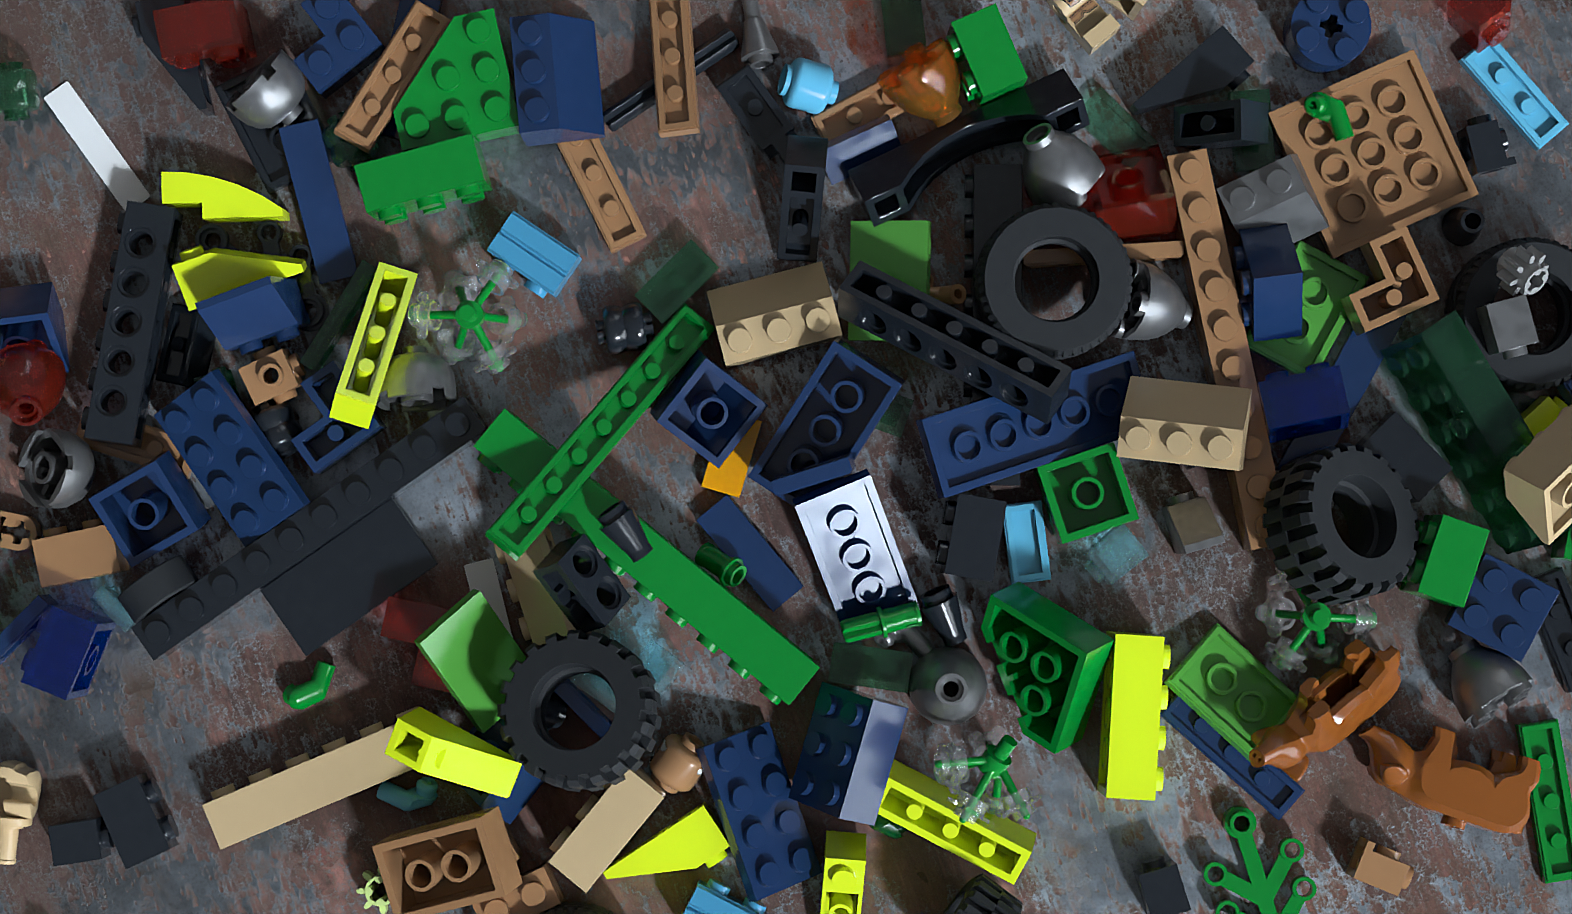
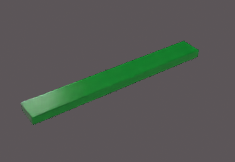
(599, 432)

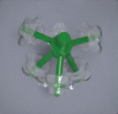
(462, 295)
(1319, 637)
(996, 790)

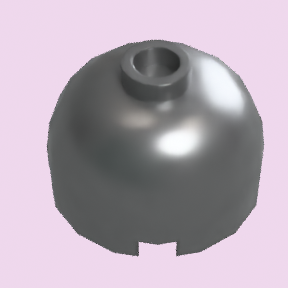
(270, 93)
(417, 382)
(56, 468)

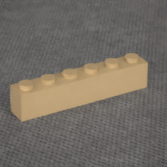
(303, 785)

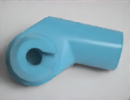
(410, 799)

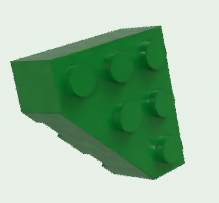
(460, 87)
(1047, 663)

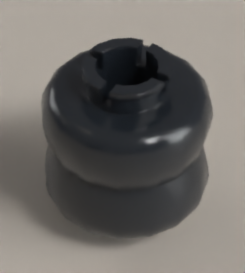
(624, 328)
(278, 426)

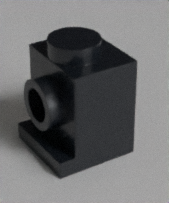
(1484, 146)

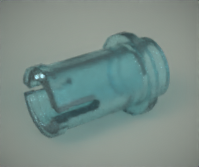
(107, 601)

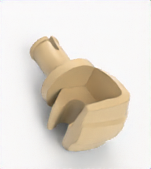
(18, 804)

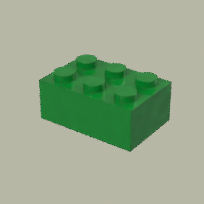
(424, 179)

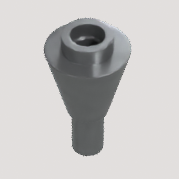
(757, 43)

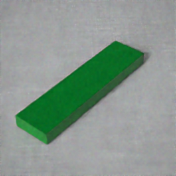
(1549, 799)

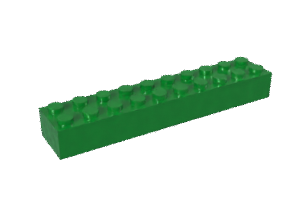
(663, 573)

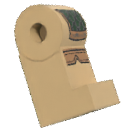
(1085, 22)

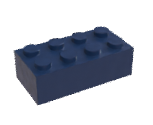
(829, 416)

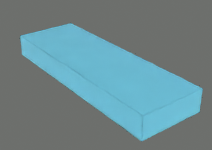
(1514, 94)

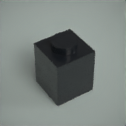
(79, 841)
(1161, 887)

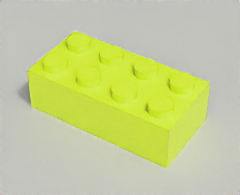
(1132, 717)

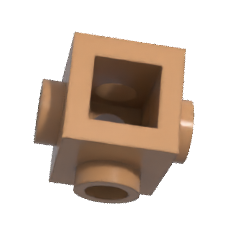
(259, 380)

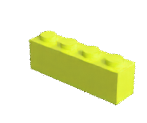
(373, 345)
(922, 808)

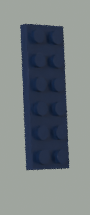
(995, 440)

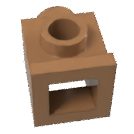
(1379, 867)

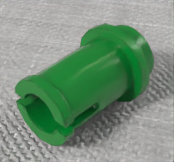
(728, 569)

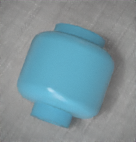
(807, 85)

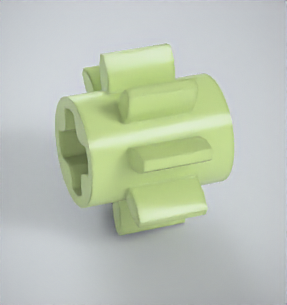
(370, 892)

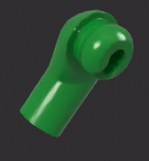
(1331, 111)
(312, 691)

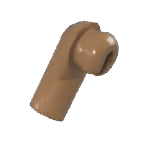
(948, 294)

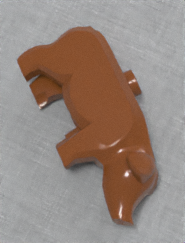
(1329, 709)
(1453, 788)

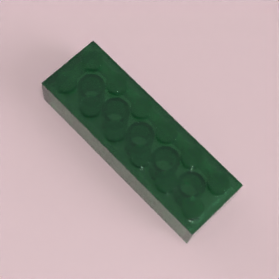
(1466, 417)

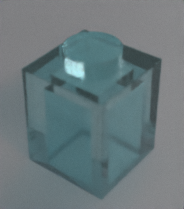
(1114, 555)

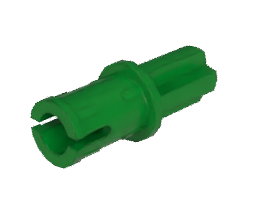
(881, 622)

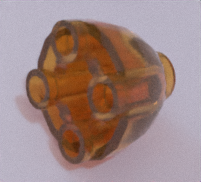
(925, 82)

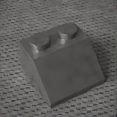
(1274, 197)

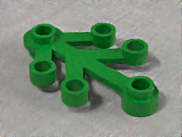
(1261, 888)

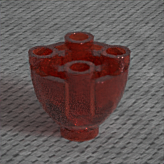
(30, 381)

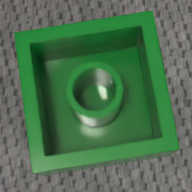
(985, 56)
(1086, 493)
(1445, 560)

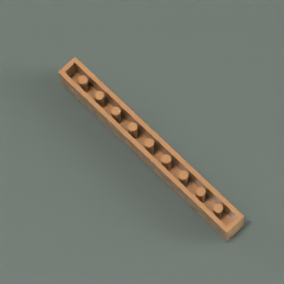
(1221, 329)

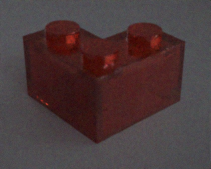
(205, 31)
(407, 620)

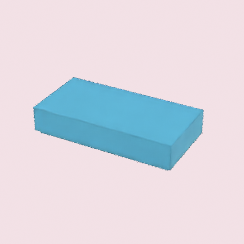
(1026, 542)

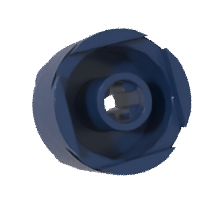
(1306, 37)

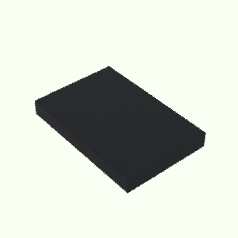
(265, 144)

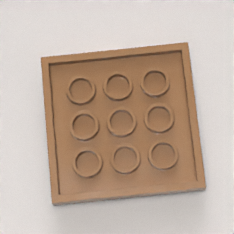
(1395, 165)

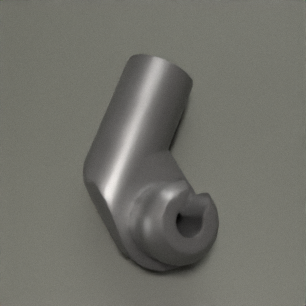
(911, 636)

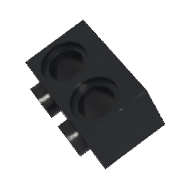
(582, 584)

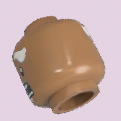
(676, 763)

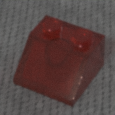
(1137, 198)

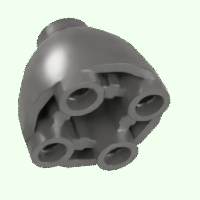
(1058, 166)
(1154, 305)
(933, 672)
(1484, 681)

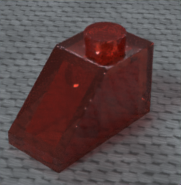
(1481, 21)

